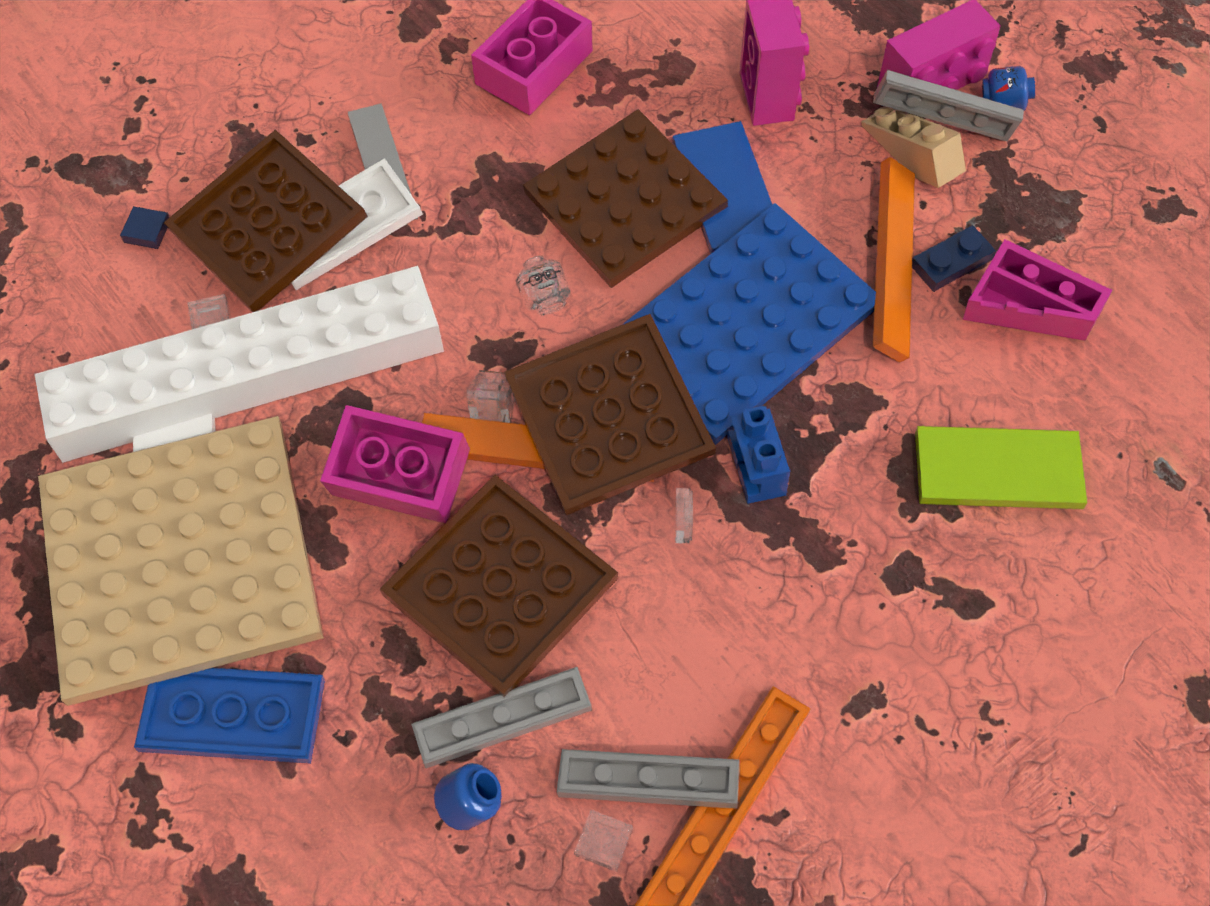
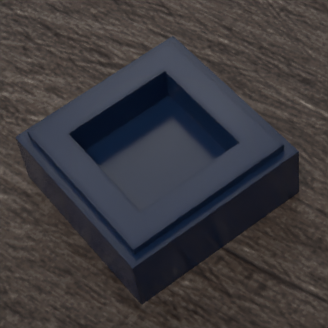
(145, 227)

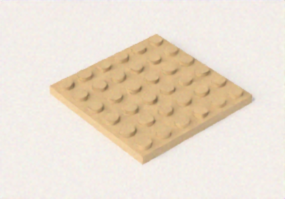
(175, 560)

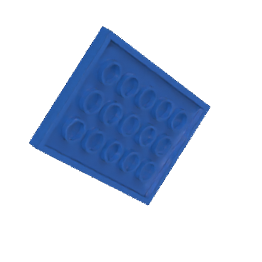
(756, 316)

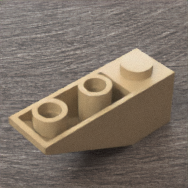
(918, 144)

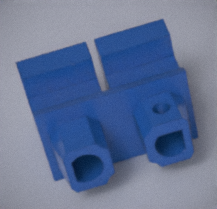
(758, 455)

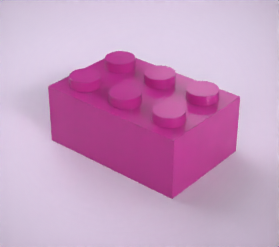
(946, 49)
(532, 53)
(772, 60)
(395, 464)

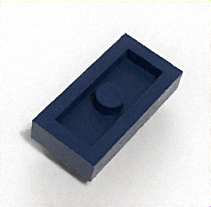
(953, 258)

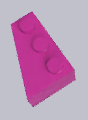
(1035, 295)

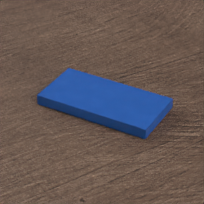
(730, 165)
(233, 715)

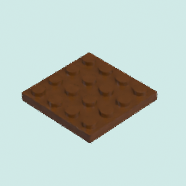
(625, 197)
(265, 220)
(609, 414)
(499, 585)

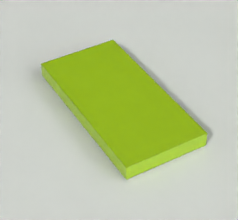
(1000, 467)

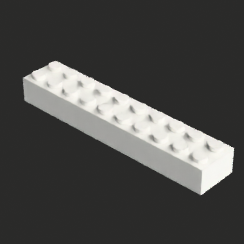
(237, 363)

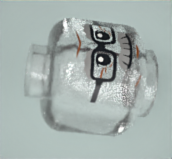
(543, 285)

